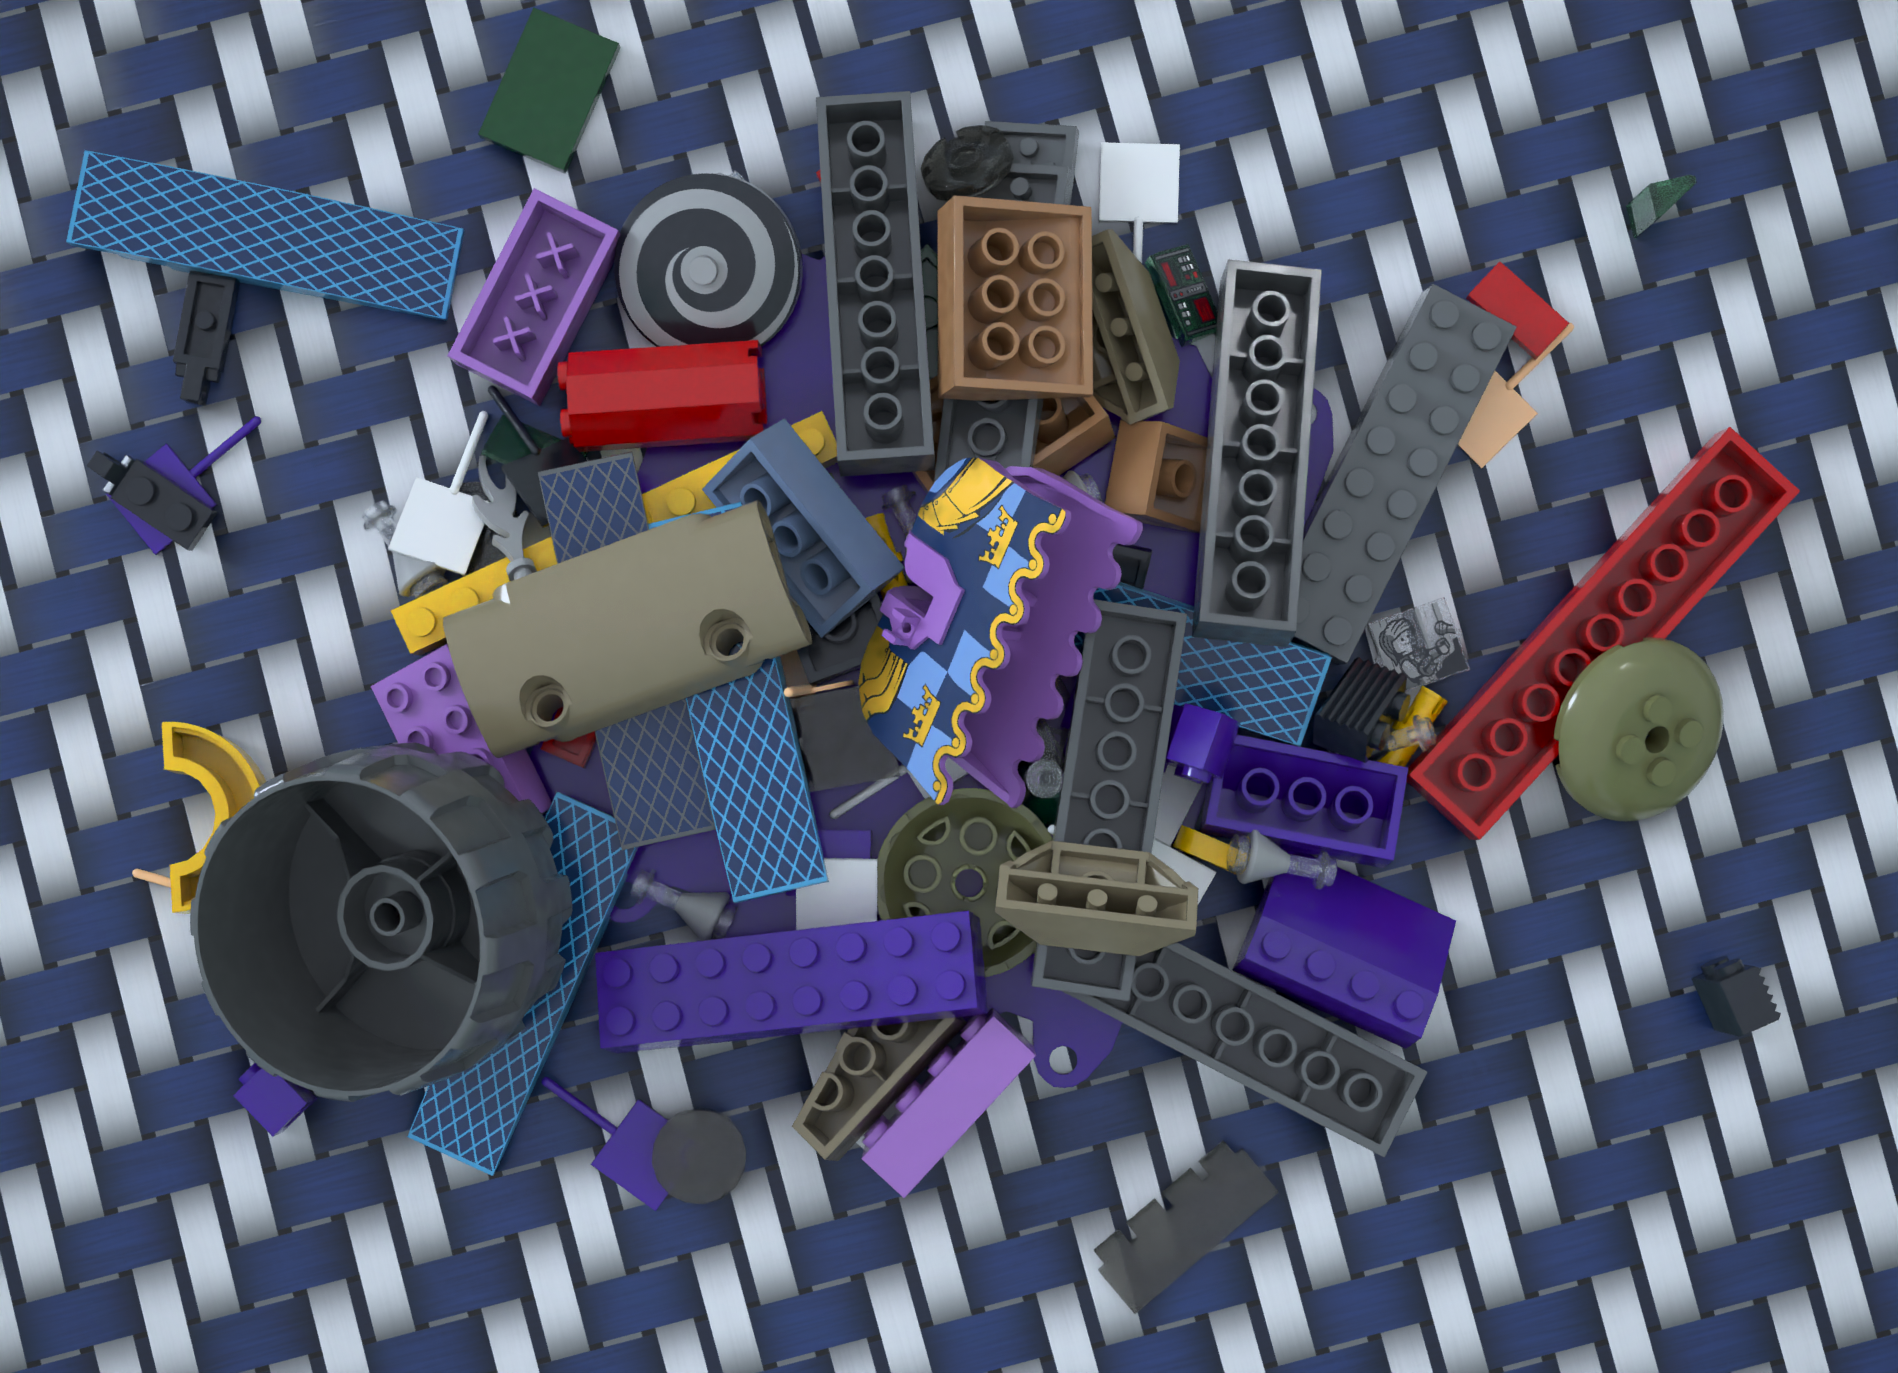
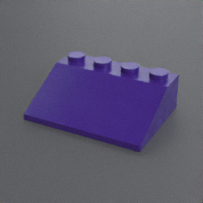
(1349, 952)

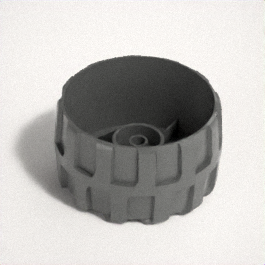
(307, 936)

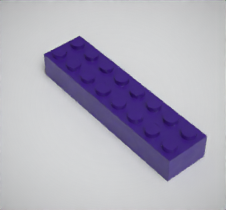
(791, 982)

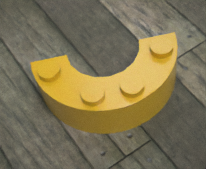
(226, 775)

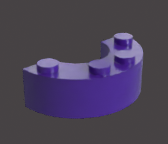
(1197, 741)

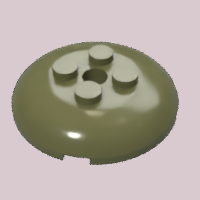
(1610, 710)
(940, 841)

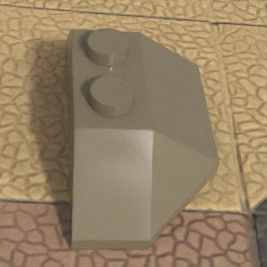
(1131, 339)
(1096, 899)

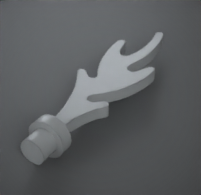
(500, 518)

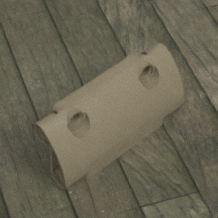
(625, 629)

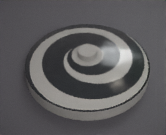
(708, 263)

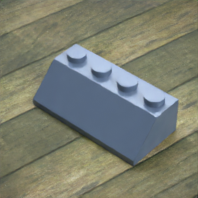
(823, 540)

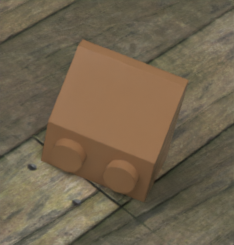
(1158, 475)

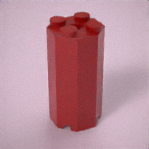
(663, 396)

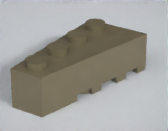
(866, 1078)

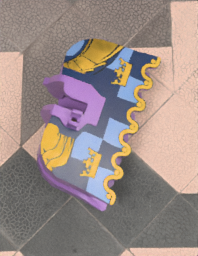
(978, 646)

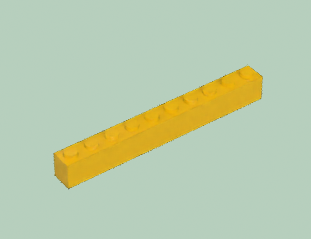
(422, 618)

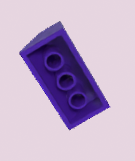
(1308, 801)

